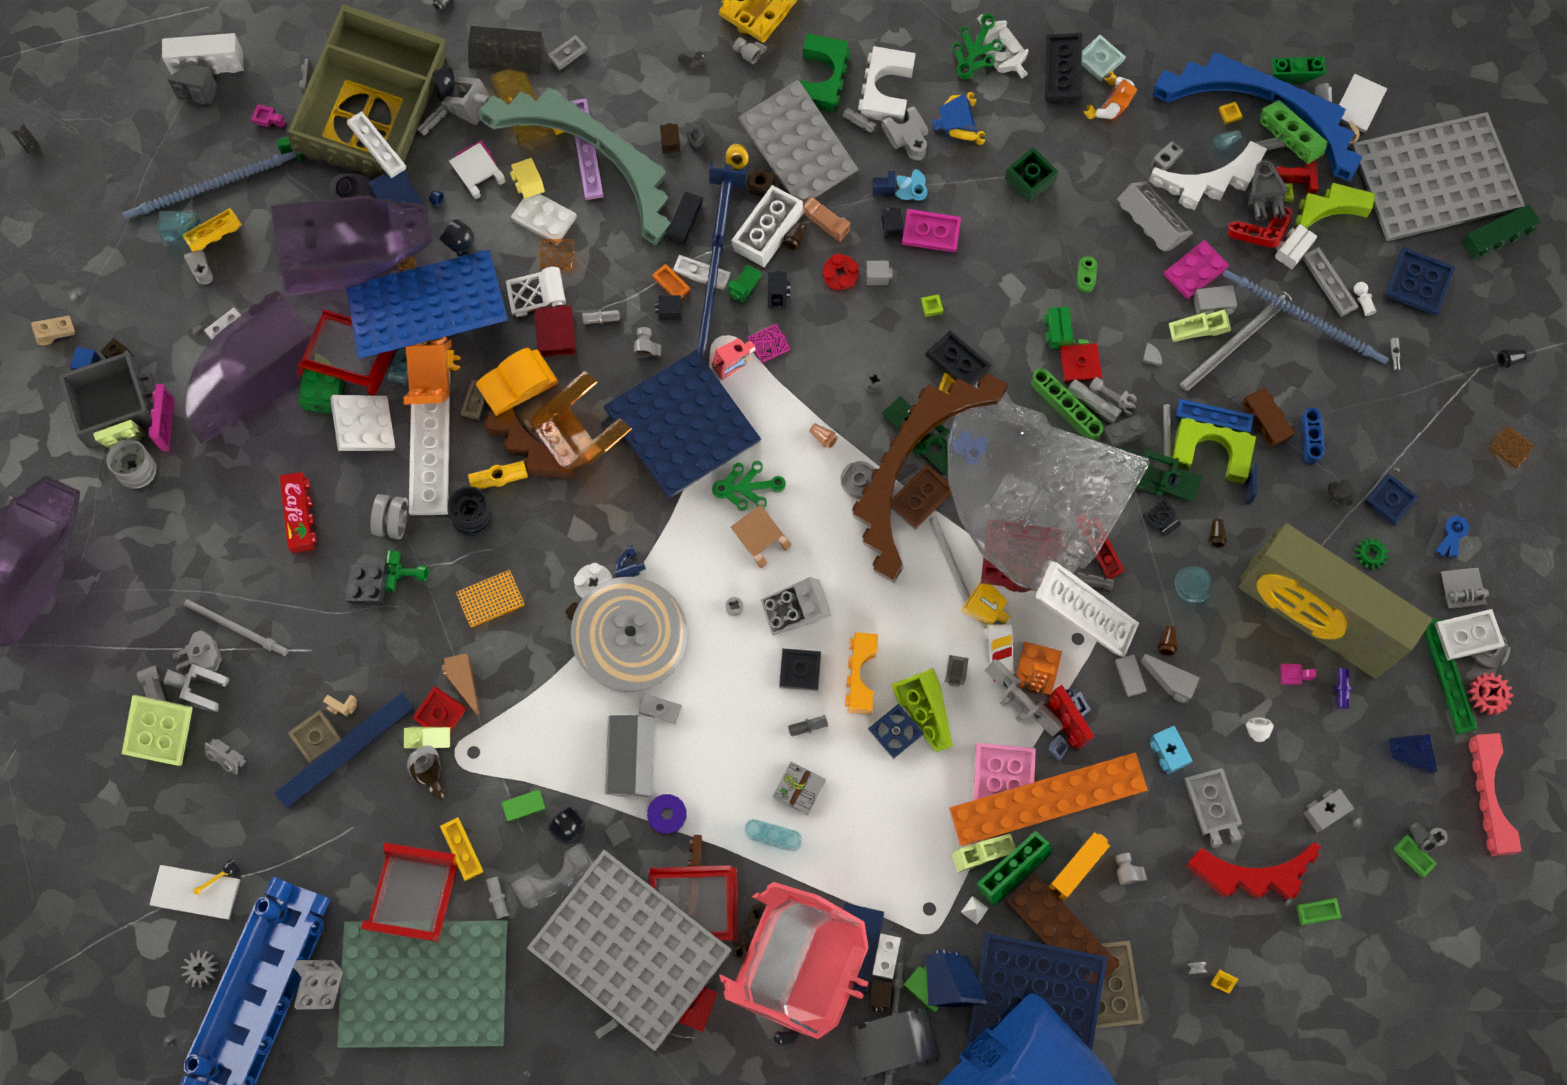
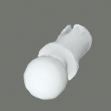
(1361, 290)

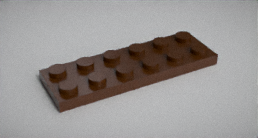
(1055, 922)

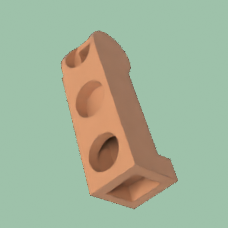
(826, 219)

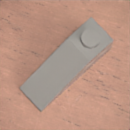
(1173, 680)

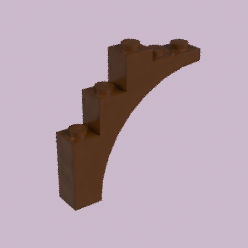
(521, 443)

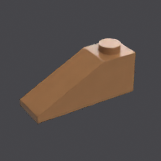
(460, 674)

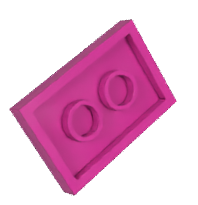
(931, 230)
(1196, 269)
(161, 417)

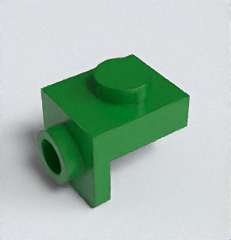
(284, 147)

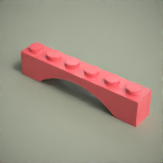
(1502, 836)

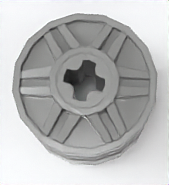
(131, 464)

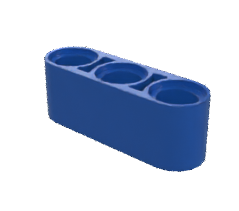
(1312, 427)

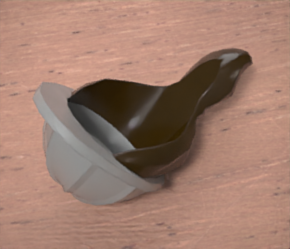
(426, 768)

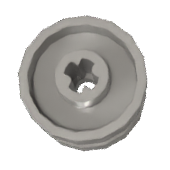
(389, 516)

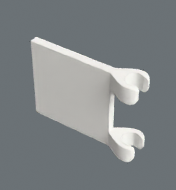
(474, 167)

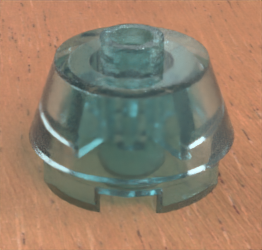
(1193, 584)

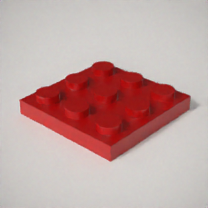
(1073, 723)

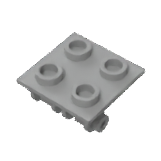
(1464, 588)

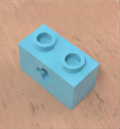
(1168, 740)

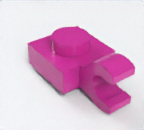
(265, 116)
(1293, 674)

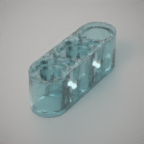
(780, 842)

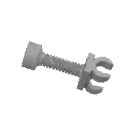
(1097, 386)

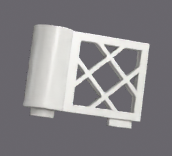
(551, 291)

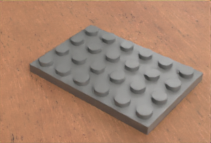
(798, 143)

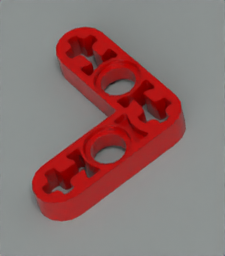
(1237, 230)

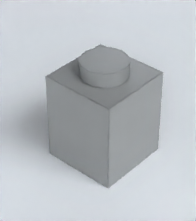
(878, 272)

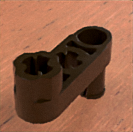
(744, 939)

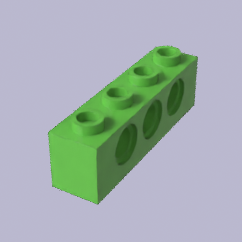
(1293, 131)

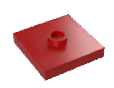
(1080, 362)
(439, 710)
(699, 1010)

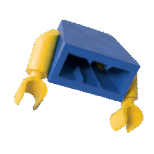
(958, 118)

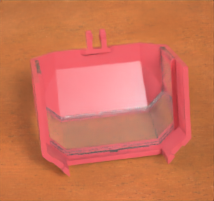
(800, 962)

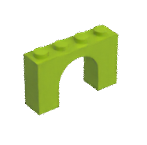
(1238, 446)

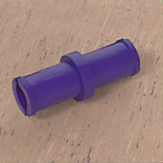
(1343, 688)

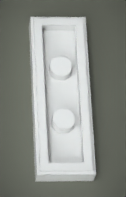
(699, 272)

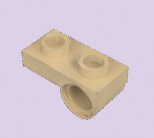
(50, 329)

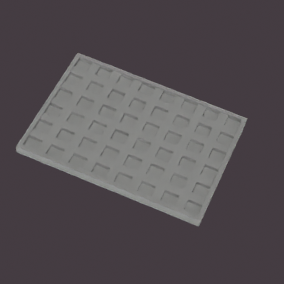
(1438, 176)
(629, 950)

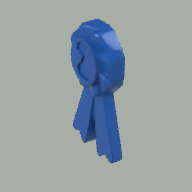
(1456, 528)

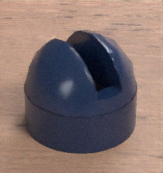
(436, 198)

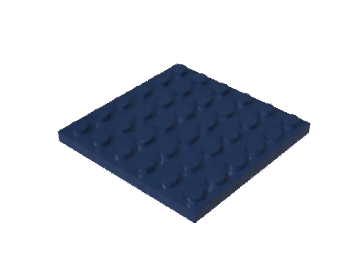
(683, 423)
(1058, 975)

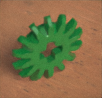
(1376, 547)

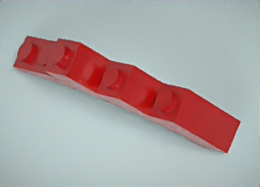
(1255, 881)

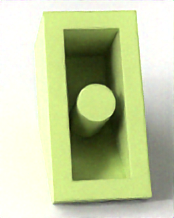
(421, 736)

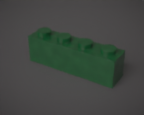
(1501, 231)

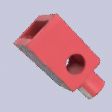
(731, 357)

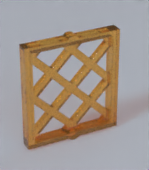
(556, 241)

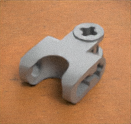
(909, 134)

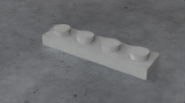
(1330, 282)

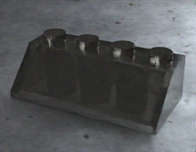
(505, 49)

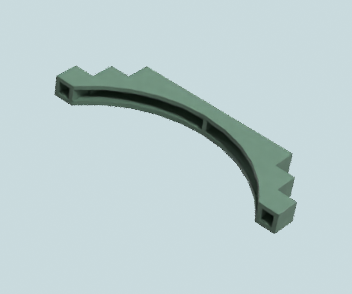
(556, 112)

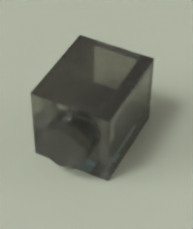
(956, 670)

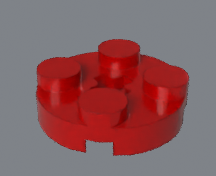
(844, 263)

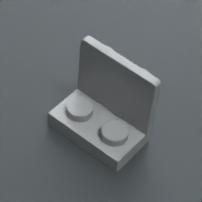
(318, 984)

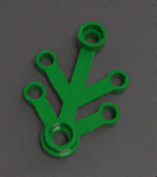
(976, 49)
(745, 486)

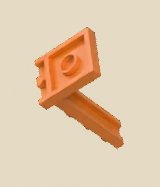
(1038, 668)

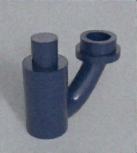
(629, 570)

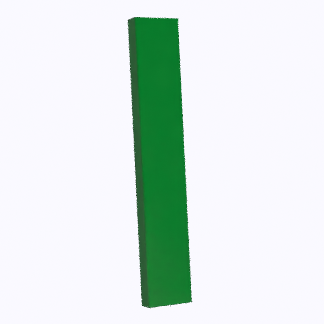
(1450, 683)

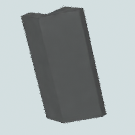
(629, 755)

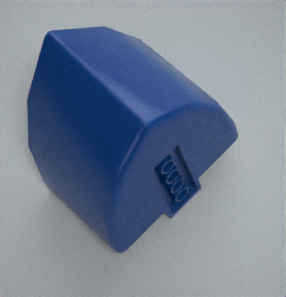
(1029, 1049)

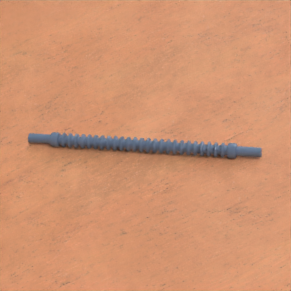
(1366, 350)

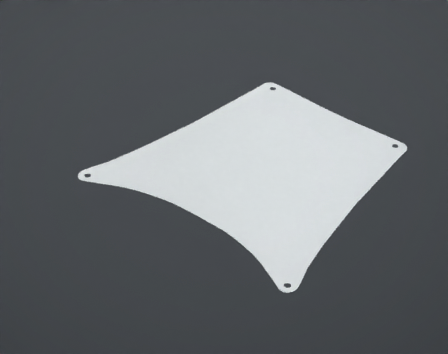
(879, 822)

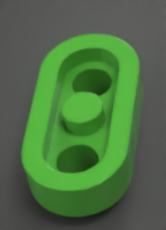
(1086, 272)

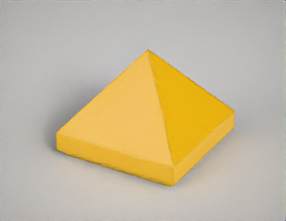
(1224, 981)

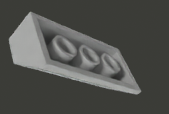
(1154, 215)

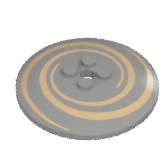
(623, 660)

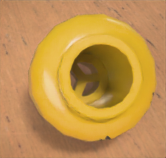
(736, 162)

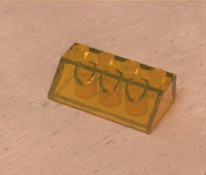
(507, 86)

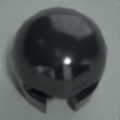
(458, 237)

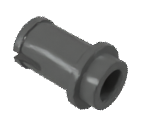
(440, 4)

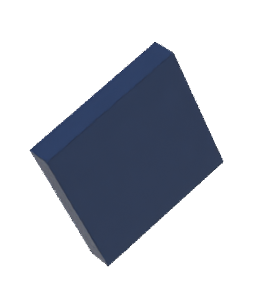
(1391, 499)

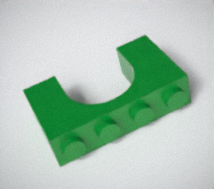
(834, 54)

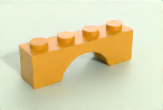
(860, 697)

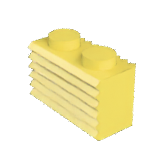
(527, 178)

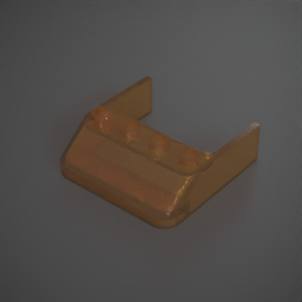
(565, 433)

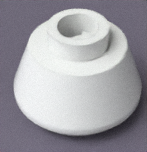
(1259, 728)

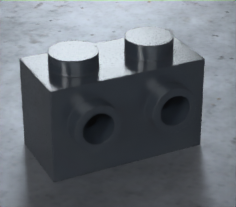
(778, 289)

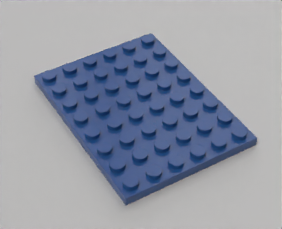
(425, 303)

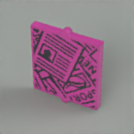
(769, 343)

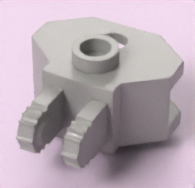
(201, 651)

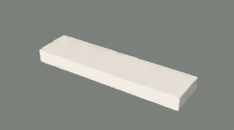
(376, 144)

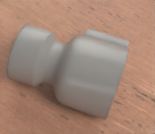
(750, 52)
(644, 347)
(1128, 873)

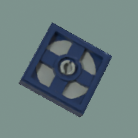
(895, 731)

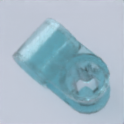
(398, 370)

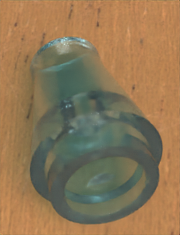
(1226, 139)

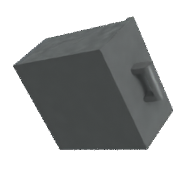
(107, 396)

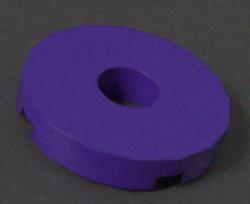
(671, 825)

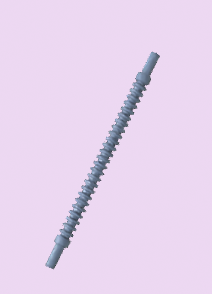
(146, 207)

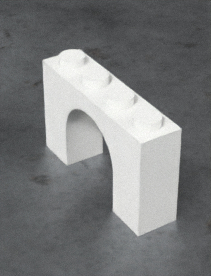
(882, 63)

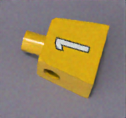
(986, 605)

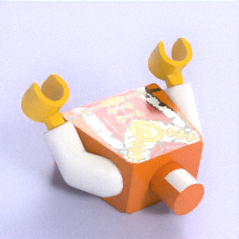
(1117, 99)

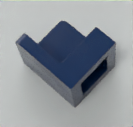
(884, 186)

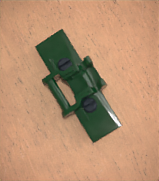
(1176, 481)

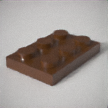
(921, 496)

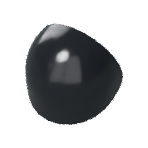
(444, 82)
(567, 826)

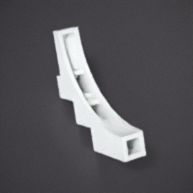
(1213, 183)

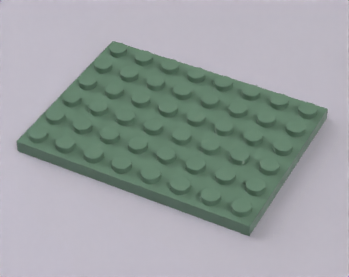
(423, 990)

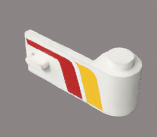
(1000, 644)

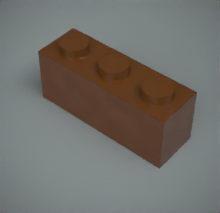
(1268, 418)

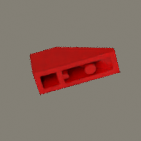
(1109, 560)

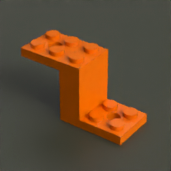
(428, 372)

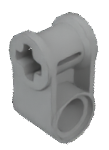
(199, 266)

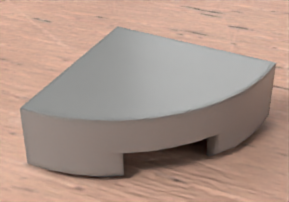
(1152, 355)

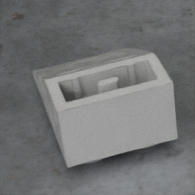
(796, 606)

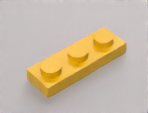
(462, 848)

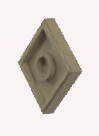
(314, 736)

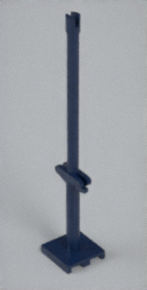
(727, 179)

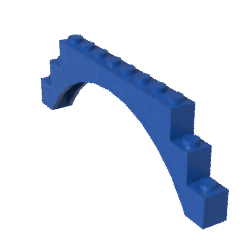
(1232, 75)

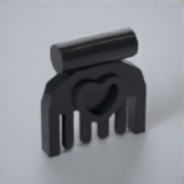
(1164, 519)

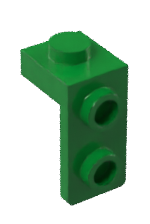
(744, 284)

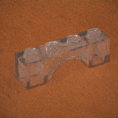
(531, 890)

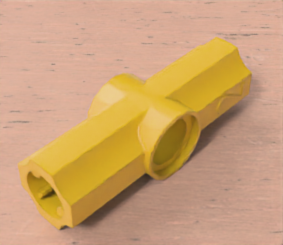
(510, 473)

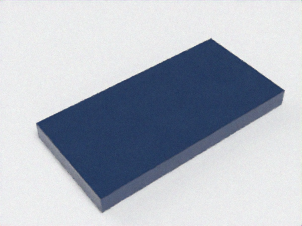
(873, 923)

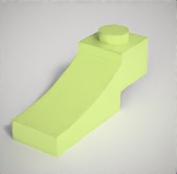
(1200, 325)
(983, 852)

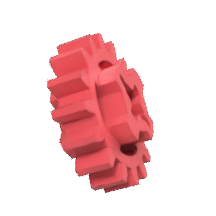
(1498, 700)

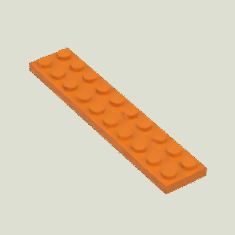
(1047, 799)

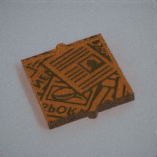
(1512, 447)

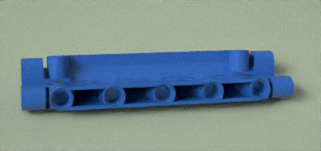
(256, 987)

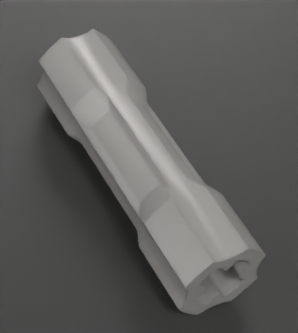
(1105, 409)

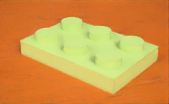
(117, 433)

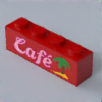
(297, 512)

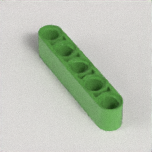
(1065, 396)

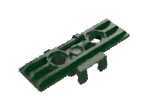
(898, 412)

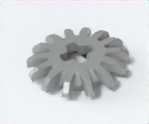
(204, 975)

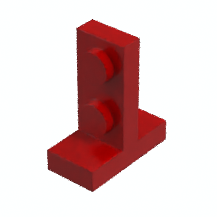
(1302, 176)

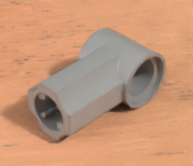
(150, 681)

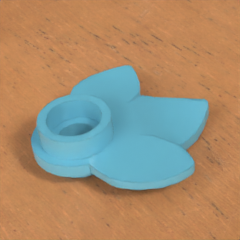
(909, 186)

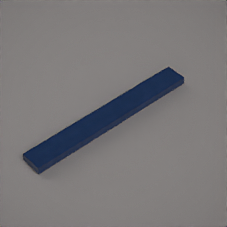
(343, 749)

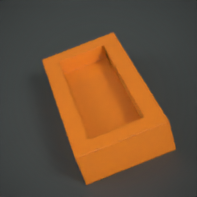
(671, 281)

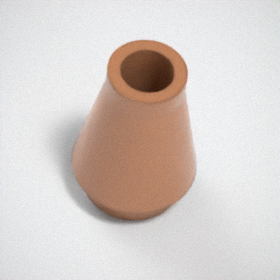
(825, 436)

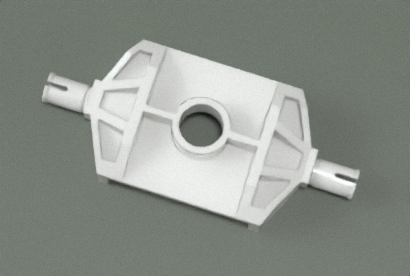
(1013, 56)

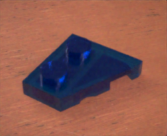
(1415, 751)

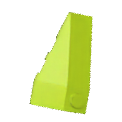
(924, 701)

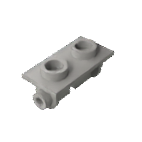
(217, 750)

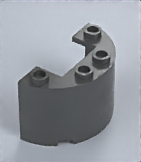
(894, 1043)

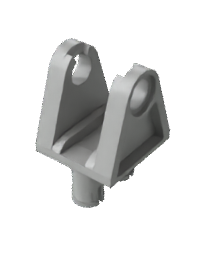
(470, 105)
(182, 682)

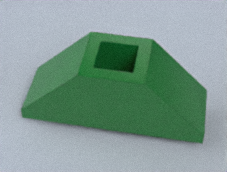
(1298, 69)

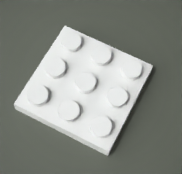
(362, 423)

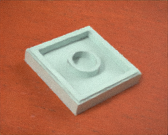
(1101, 58)

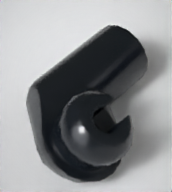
(785, 1038)

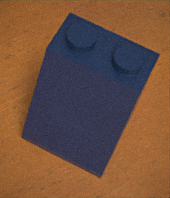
(396, 189)
(952, 981)

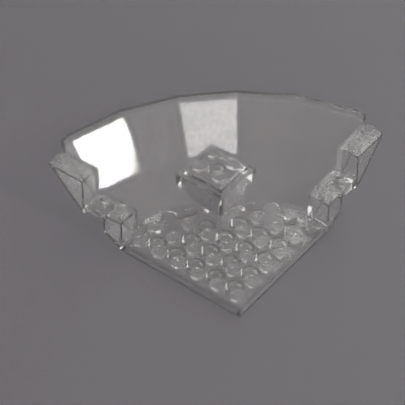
(1064, 486)

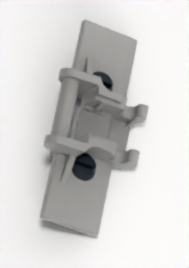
(1013, 691)

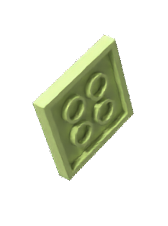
(157, 730)

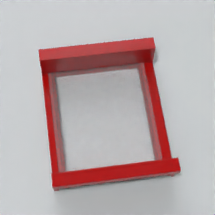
(335, 354)
(412, 892)
(702, 893)

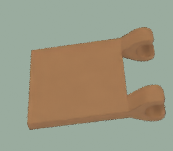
(758, 532)

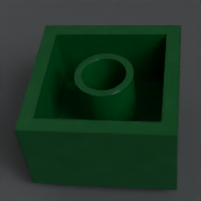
(1031, 174)

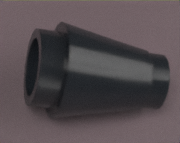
(1510, 357)

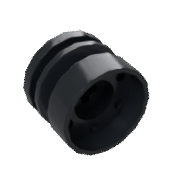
(467, 501)

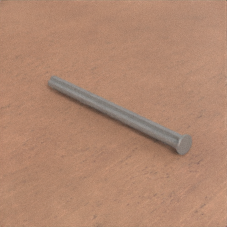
(1232, 344)

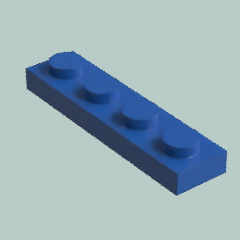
(1217, 416)

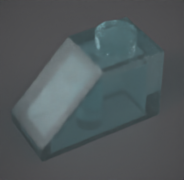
(174, 224)

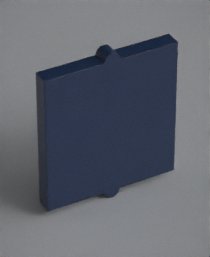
(1251, 486)

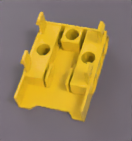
(756, 14)

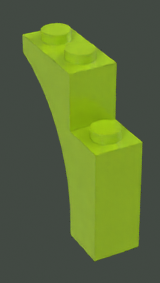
(1336, 200)

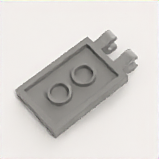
(1214, 805)

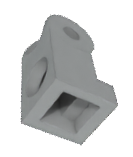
(1166, 157)

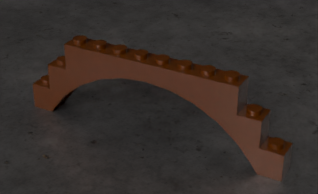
(931, 410)

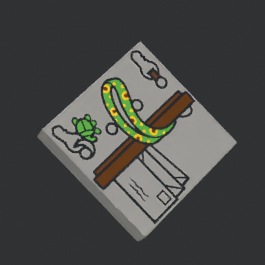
(799, 788)

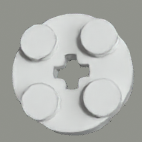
(589, 573)

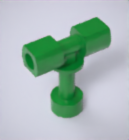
(396, 570)

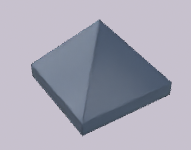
(1058, 747)

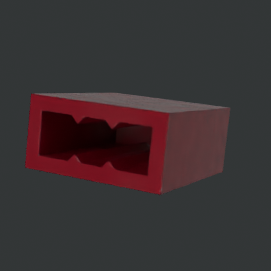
(555, 331)

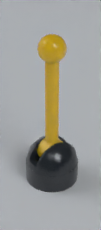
(229, 869)

